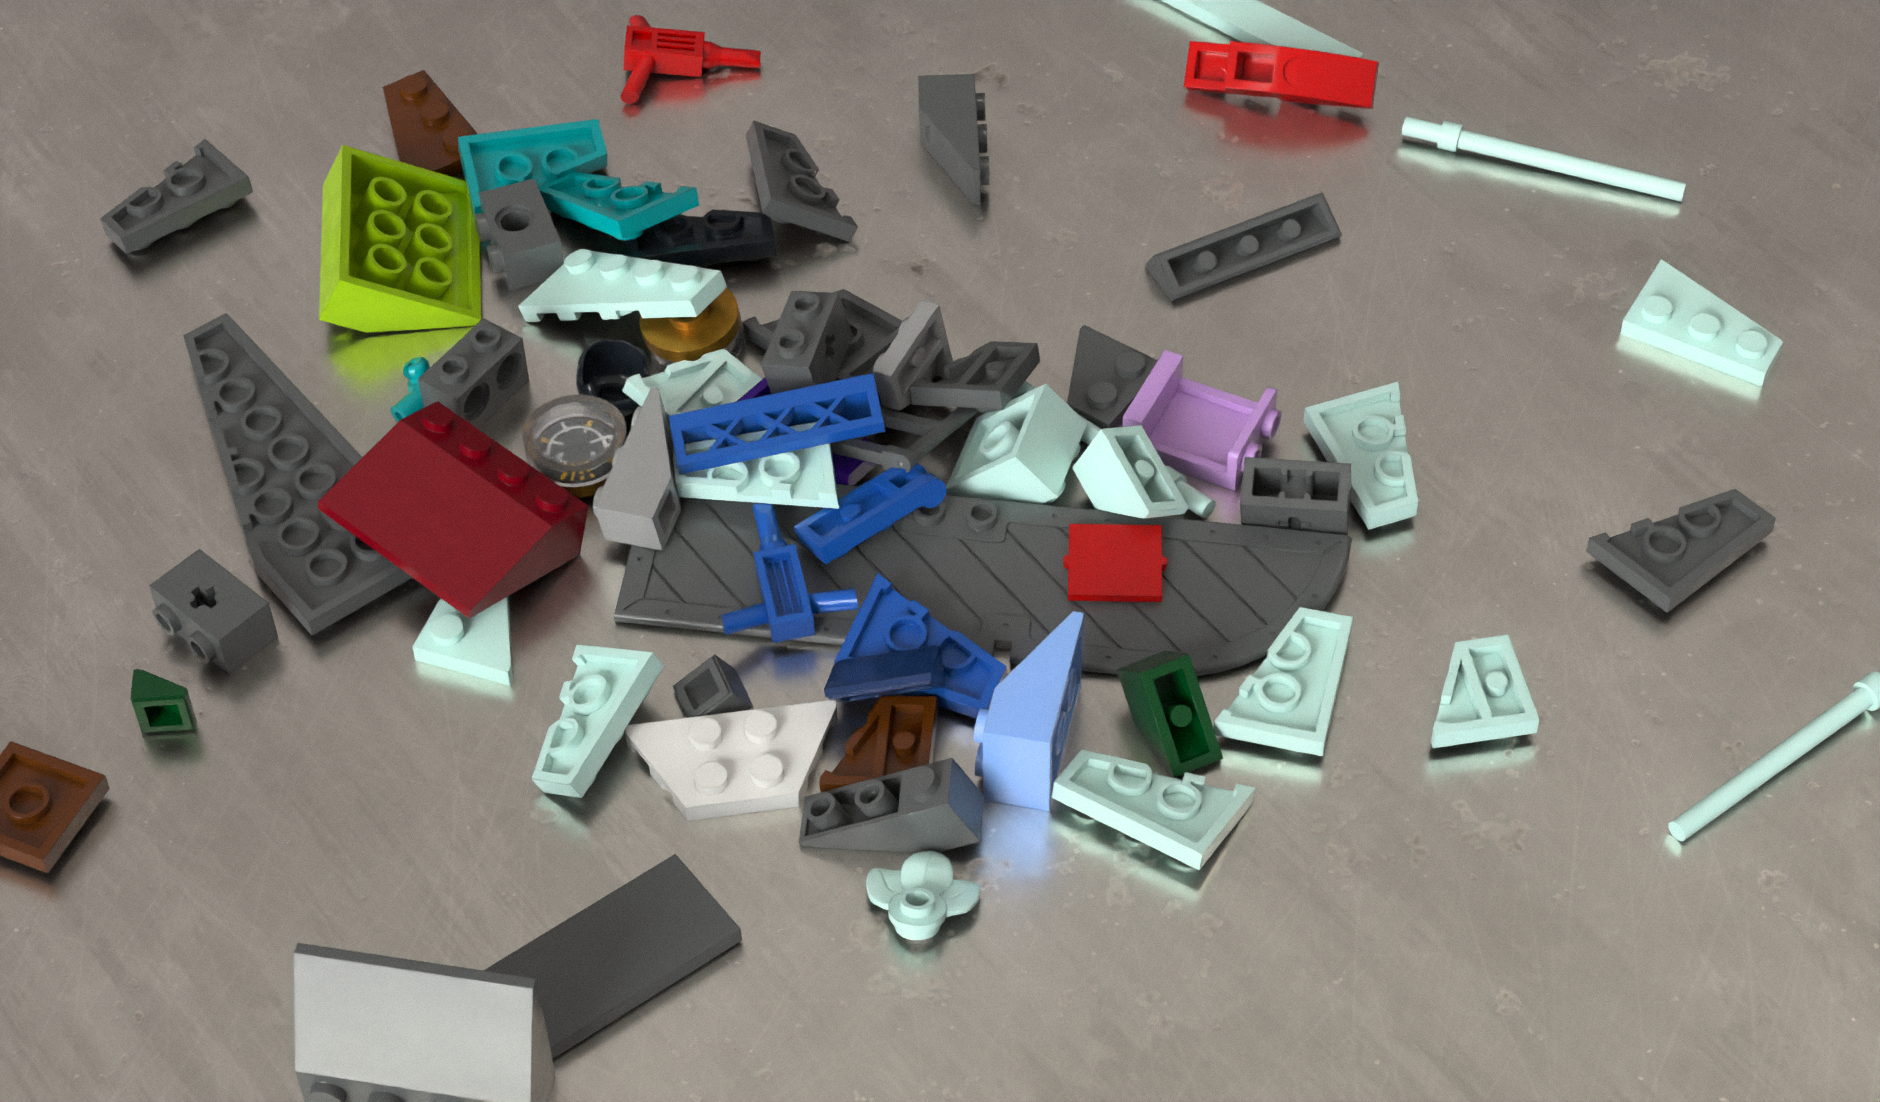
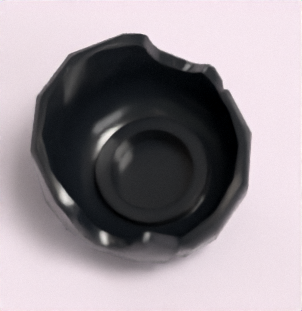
(606, 367)

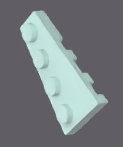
(621, 285)

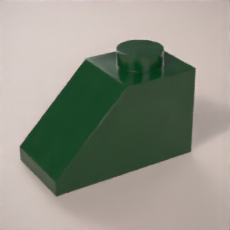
(1171, 711)

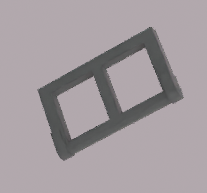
(890, 456)

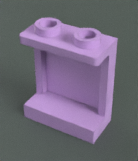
(1200, 426)

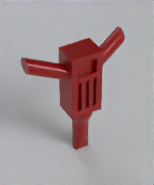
(673, 53)

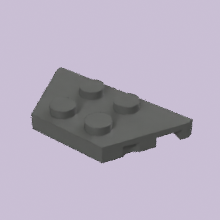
(871, 330)

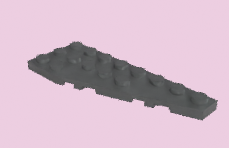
(278, 467)

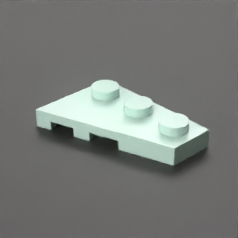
(1370, 436)
(787, 478)
(1294, 688)

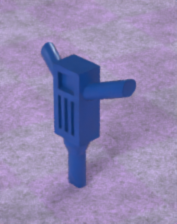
(783, 589)

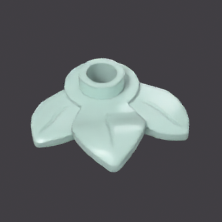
(921, 894)

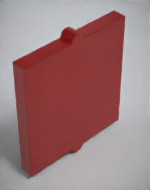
(1115, 563)

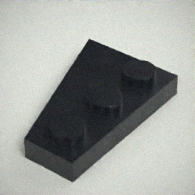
(707, 239)

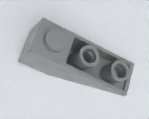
(641, 493)

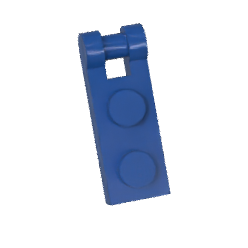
(868, 511)

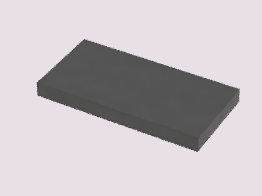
(622, 951)

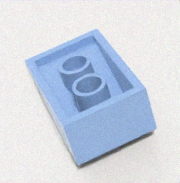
(1031, 720)

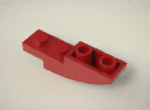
(1281, 73)

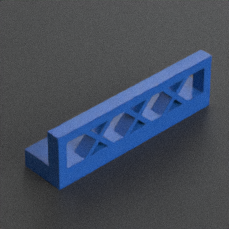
(839, 408)

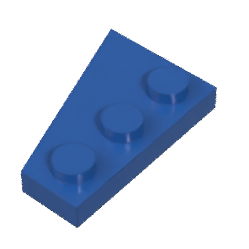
(893, 624)

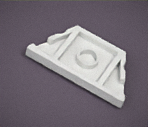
(735, 758)

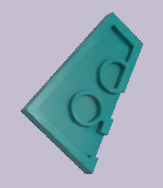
(528, 154)
(615, 209)

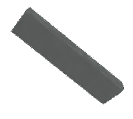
(1244, 247)

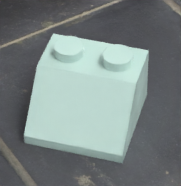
(1020, 450)

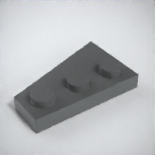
(1685, 550)

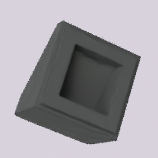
(712, 690)

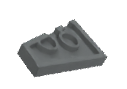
(789, 184)
(184, 196)

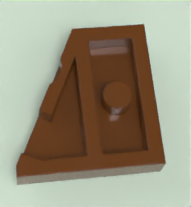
(894, 739)

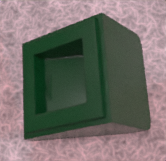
(161, 704)

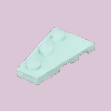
(1700, 326)
(594, 717)
(1159, 810)

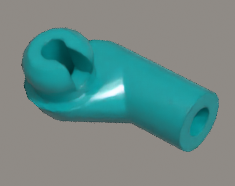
(412, 401)

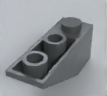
(951, 131)
(899, 812)

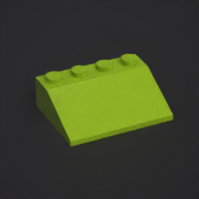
(397, 247)

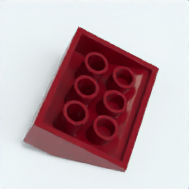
(457, 510)

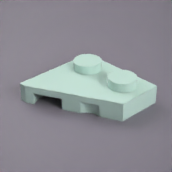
(697, 384)
(468, 645)
(1484, 695)

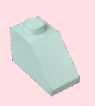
(1127, 475)

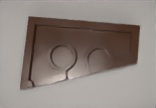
(425, 124)

